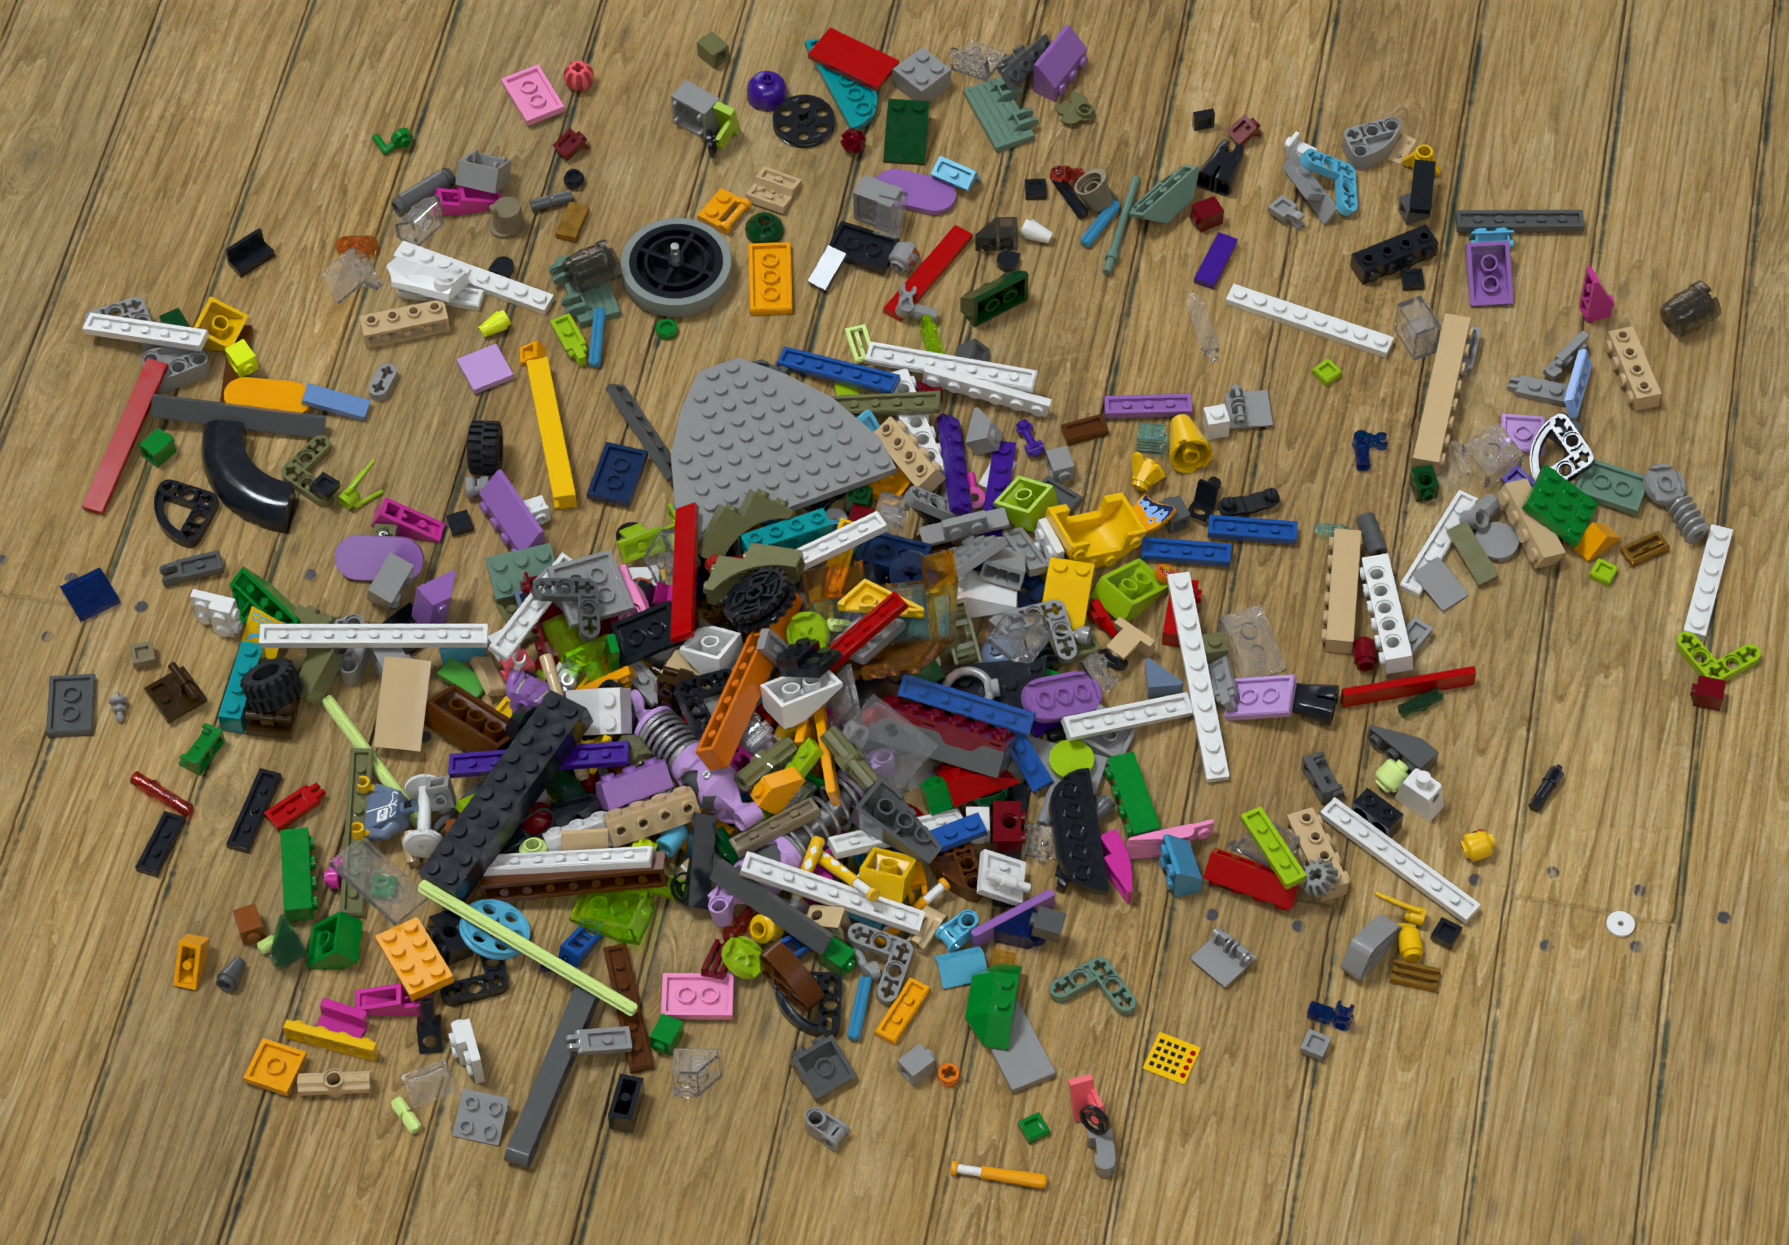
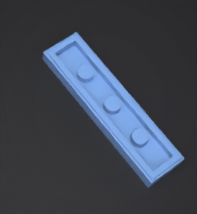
(1578, 383)

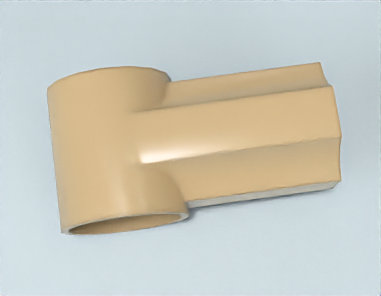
(931, 922)

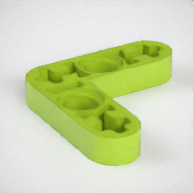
(1712, 665)

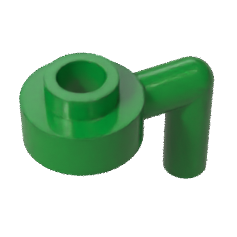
(400, 139)

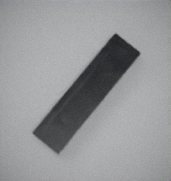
(253, 810)

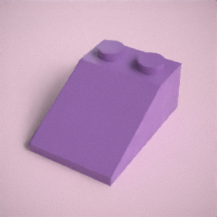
(1489, 273)

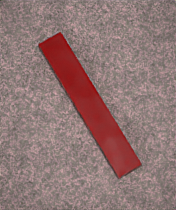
(932, 267)
(1407, 686)

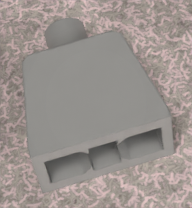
(1004, 568)

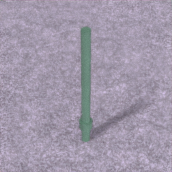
(1112, 254)

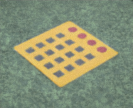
(1171, 1058)

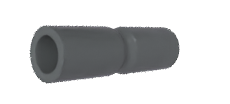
(553, 200)

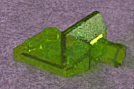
(572, 650)

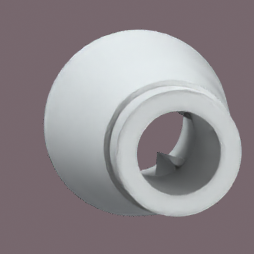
(1034, 231)

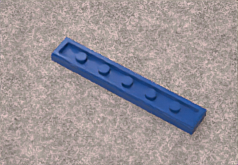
(838, 371)
(966, 704)

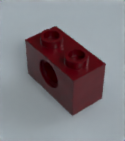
(1008, 814)

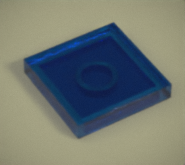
(90, 594)

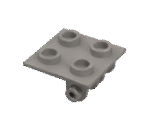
(1248, 408)
(1223, 957)
(481, 1116)

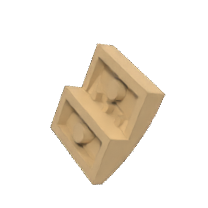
(773, 190)
(585, 839)

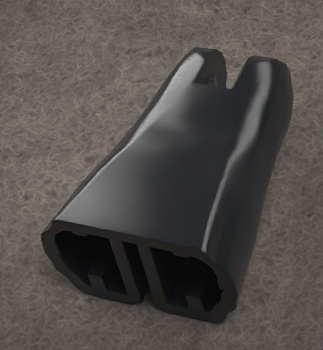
(1221, 169)
(1316, 702)

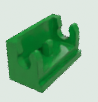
(203, 749)

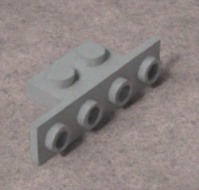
(1310, 188)
(964, 526)

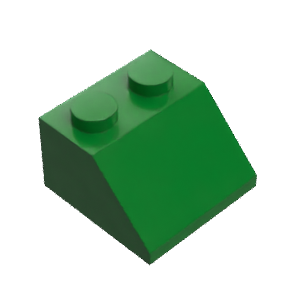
(335, 942)

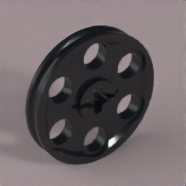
(806, 127)

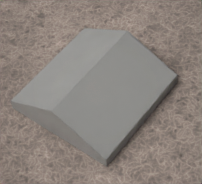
(1110, 743)

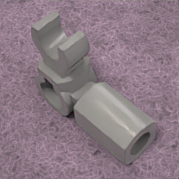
(906, 306)

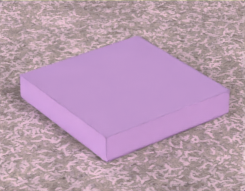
(485, 368)
(1523, 430)

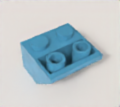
(1180, 866)

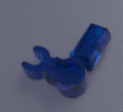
(1364, 441)
(1340, 1018)

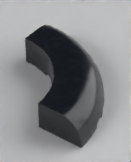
(239, 482)

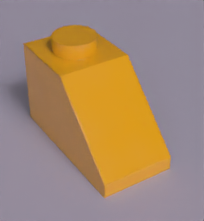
(777, 789)
(190, 961)

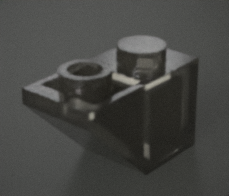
(998, 235)

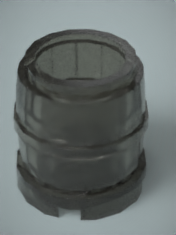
(591, 267)
(1690, 309)

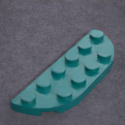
(853, 99)

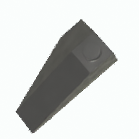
(890, 819)

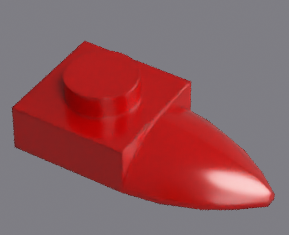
(1100, 616)

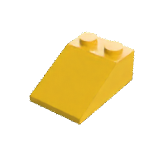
(1072, 585)

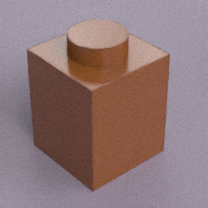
(249, 924)

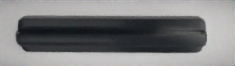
(1071, 198)

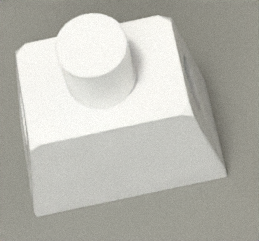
(1421, 794)

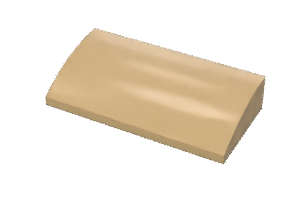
(402, 704)

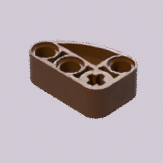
(951, 866)
(790, 976)

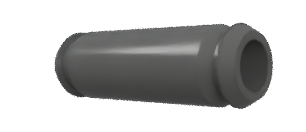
(423, 189)

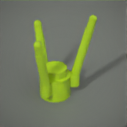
(350, 496)

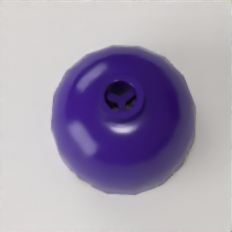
(766, 90)

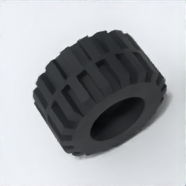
(484, 447)
(271, 685)

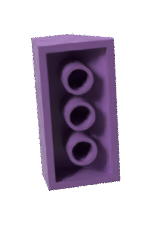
(509, 514)

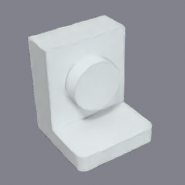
(1294, 144)
(538, 509)

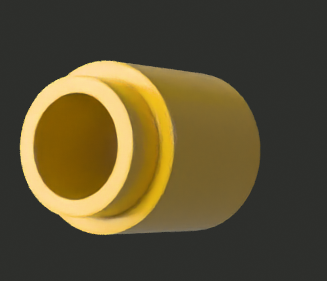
(1410, 944)

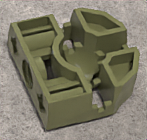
(971, 646)

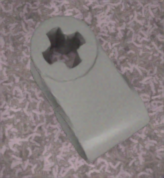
(829, 1131)

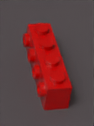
(1250, 878)

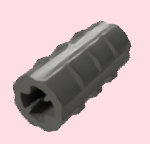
(1371, 534)

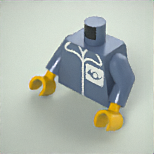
(386, 812)

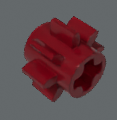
(853, 140)

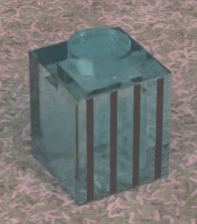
(1151, 438)

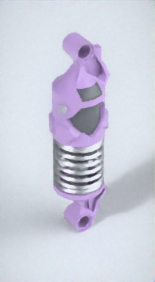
(716, 788)

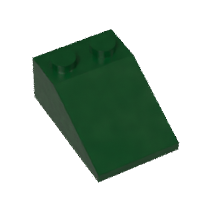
(906, 131)

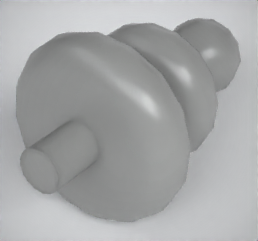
(118, 703)

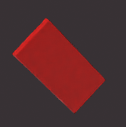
(853, 59)

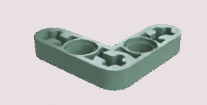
(1094, 978)

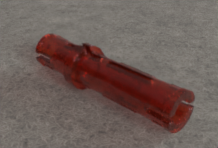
(153, 789)

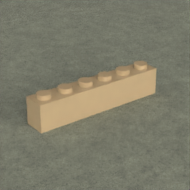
(1342, 591)

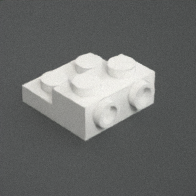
(218, 611)
(465, 1048)

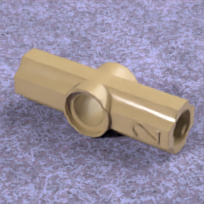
(348, 1083)

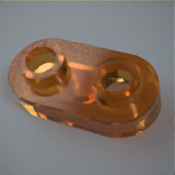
(366, 244)

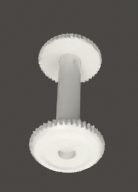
(423, 840)

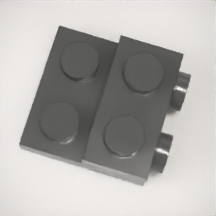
(822, 1066)

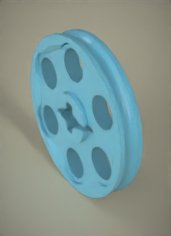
(488, 948)

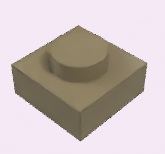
(143, 654)

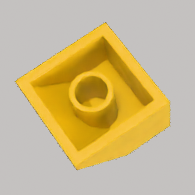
(222, 324)
(888, 873)

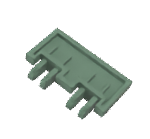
(1000, 115)
(584, 303)

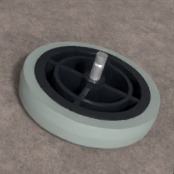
(676, 267)

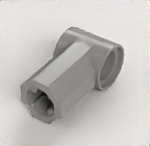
(1481, 512)

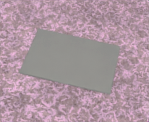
(1440, 583)

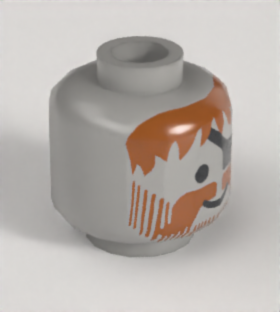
(904, 257)

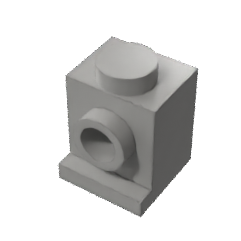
(441, 794)

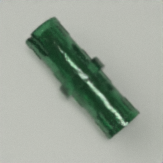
(1420, 702)

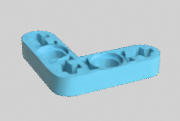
(1341, 172)

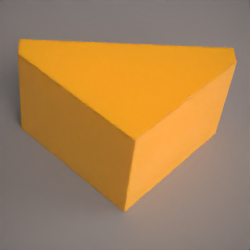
(1596, 540)

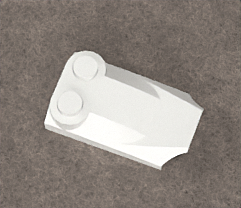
(427, 280)

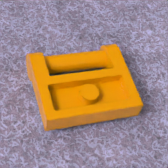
(718, 209)

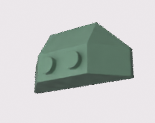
(1167, 196)

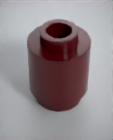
(1364, 653)

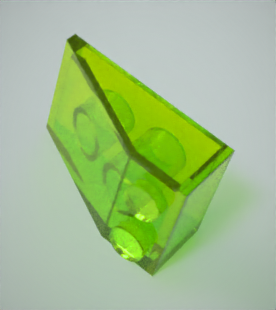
(616, 914)

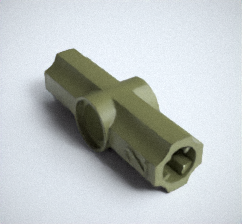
(849, 757)
(765, 763)

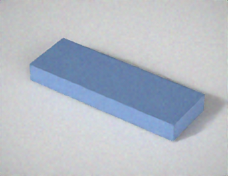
(336, 402)

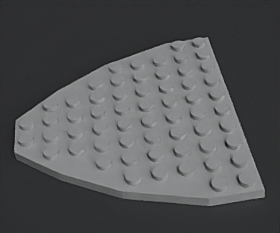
(768, 433)

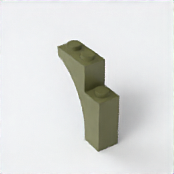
(731, 522)
(730, 570)
(320, 663)

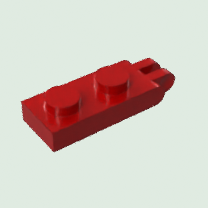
(294, 806)

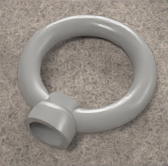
(991, 685)

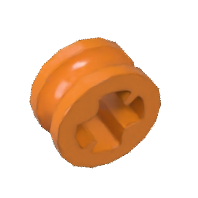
(943, 1070)

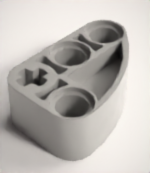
(1370, 142)
(184, 366)
(355, 658)
(1369, 946)

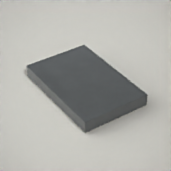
(71, 705)

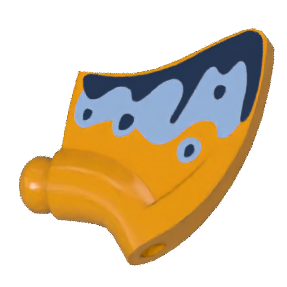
(1152, 514)

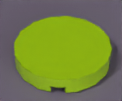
(810, 626)
(1070, 756)
(742, 957)

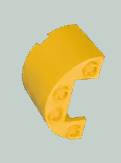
(1098, 535)

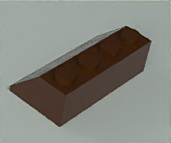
(467, 721)

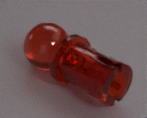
(1065, 173)
(740, 924)

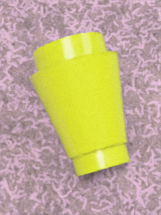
(495, 323)

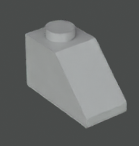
(983, 434)

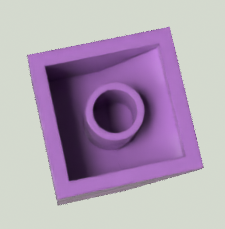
(433, 600)

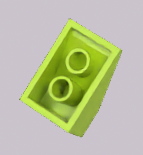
(1129, 590)

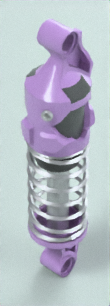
(793, 846)

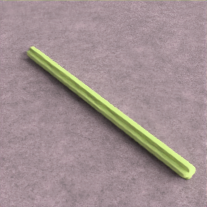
(359, 741)
(528, 948)

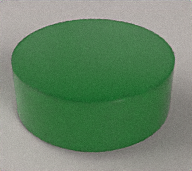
(666, 329)

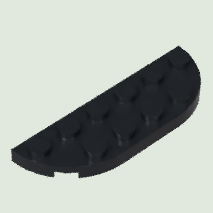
(1077, 832)

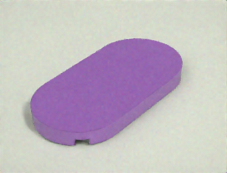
(924, 192)
(363, 555)
(1061, 696)

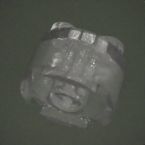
(893, 511)
(758, 735)

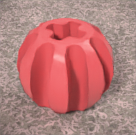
(578, 75)

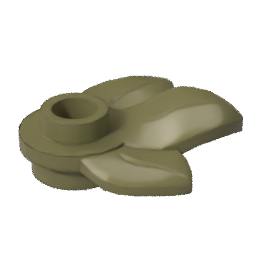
(1076, 110)

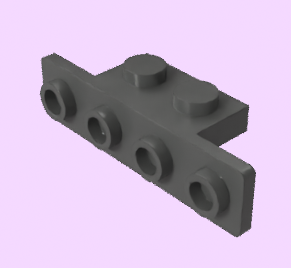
(1021, 62)

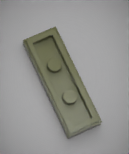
(1472, 554)

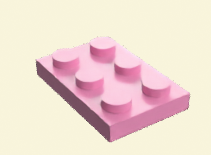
(532, 95)
(697, 996)

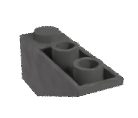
(1407, 748)

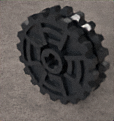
(759, 600)

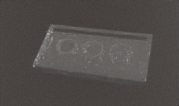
(378, 880)

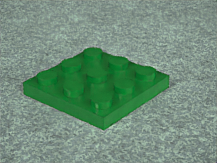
(1560, 505)

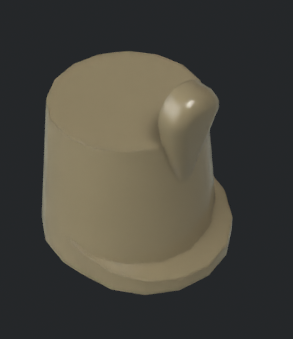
(1094, 190)
(506, 218)

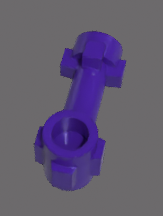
(1034, 448)

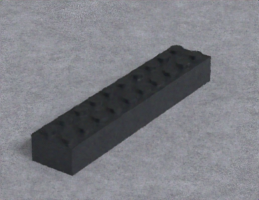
(506, 795)

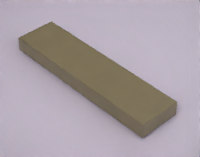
(775, 827)

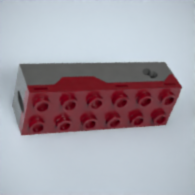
(959, 740)

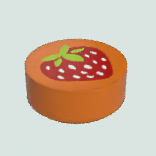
(1161, 572)

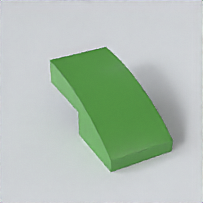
(457, 673)

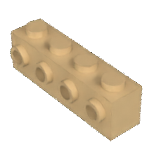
(404, 323)
(1633, 369)
(908, 455)
(1538, 541)
(651, 816)
(1316, 845)

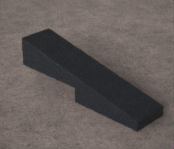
(700, 865)

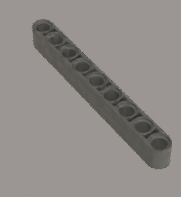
(550, 1080)

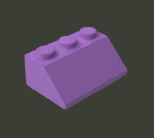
(1059, 64)
(633, 784)

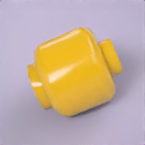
(1477, 845)
(764, 930)

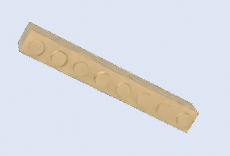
(1442, 392)

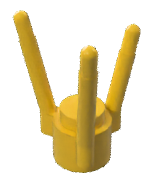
(1414, 914)

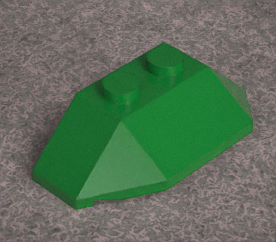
(255, 591)
(993, 1004)

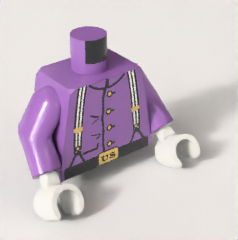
(528, 688)

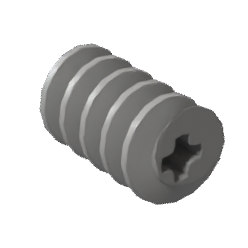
(1687, 518)

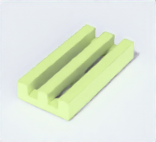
(857, 360)

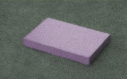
(1263, 697)

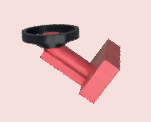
(1087, 1104)

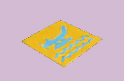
(252, 629)

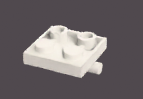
(1047, 541)
(1001, 878)

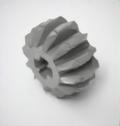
(1327, 876)

